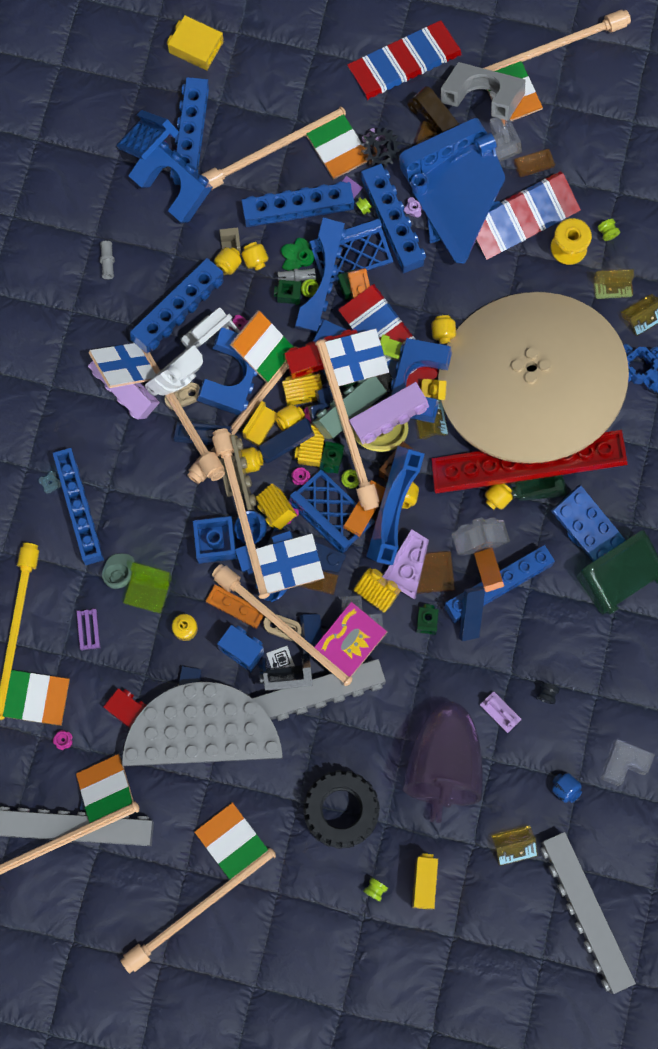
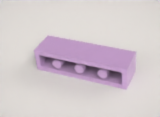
(133, 396)
(389, 413)

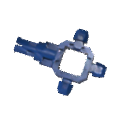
(650, 378)

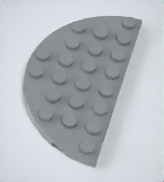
(201, 725)

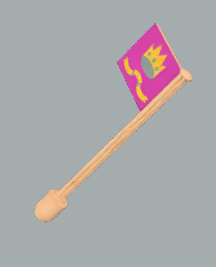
(343, 645)

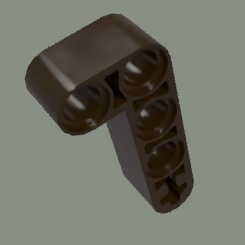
(433, 110)

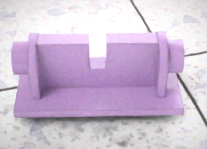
(500, 712)

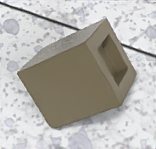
(230, 238)

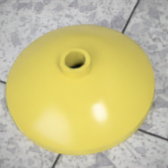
(387, 441)

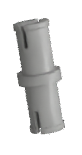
(107, 260)
(297, 275)

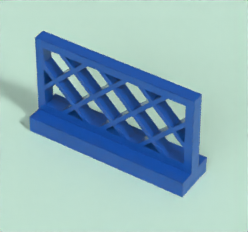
(147, 135)
(353, 234)
(317, 518)

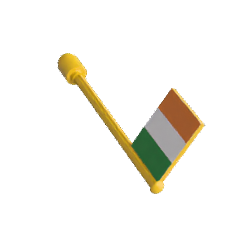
(23, 693)

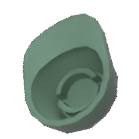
(117, 570)

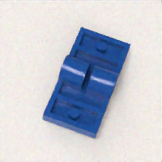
(587, 524)

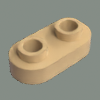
(183, 395)
(278, 632)

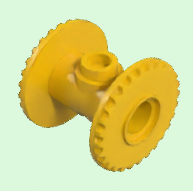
(571, 241)

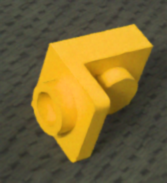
(433, 388)

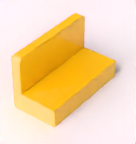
(259, 424)

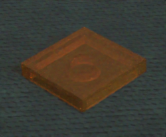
(436, 573)

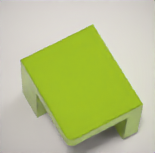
(390, 347)

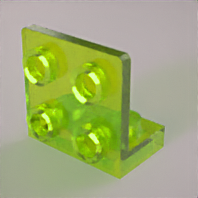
(147, 588)

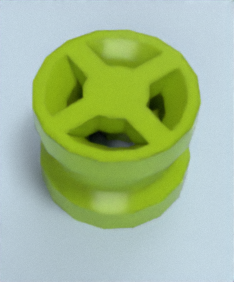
(608, 229)
(375, 889)

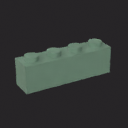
(356, 401)

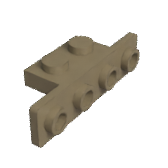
(244, 481)

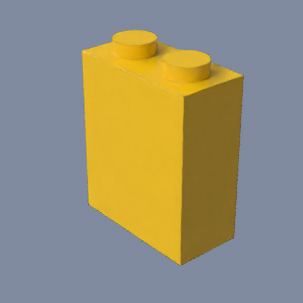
(195, 42)
(425, 882)

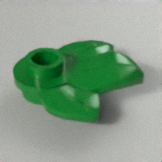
(294, 255)

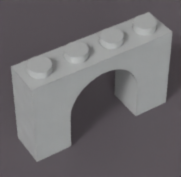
(466, 78)

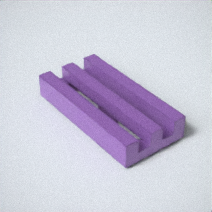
(86, 613)

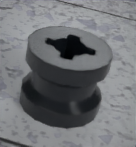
(547, 693)

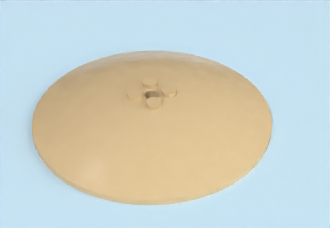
(540, 412)

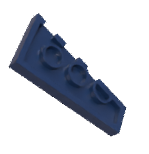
(329, 559)

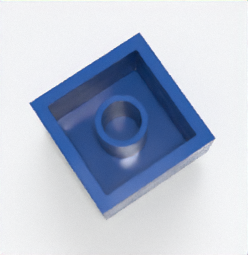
(214, 539)
(241, 648)

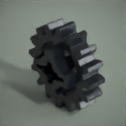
(384, 141)

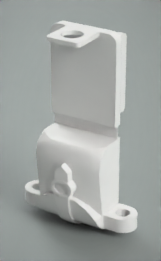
(182, 368)

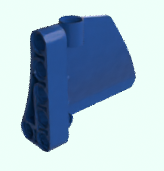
(457, 183)

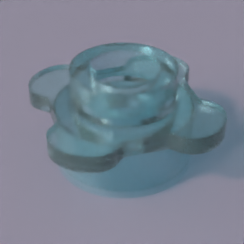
(48, 488)

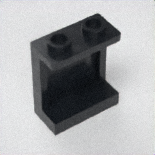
(286, 676)

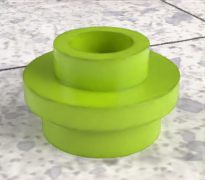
(363, 205)
(314, 287)
(350, 473)

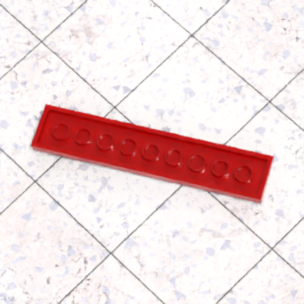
(482, 469)

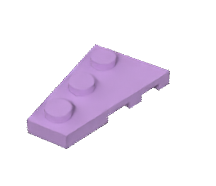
(408, 564)

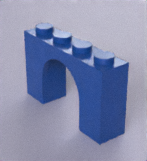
(193, 186)
(417, 355)
(228, 397)

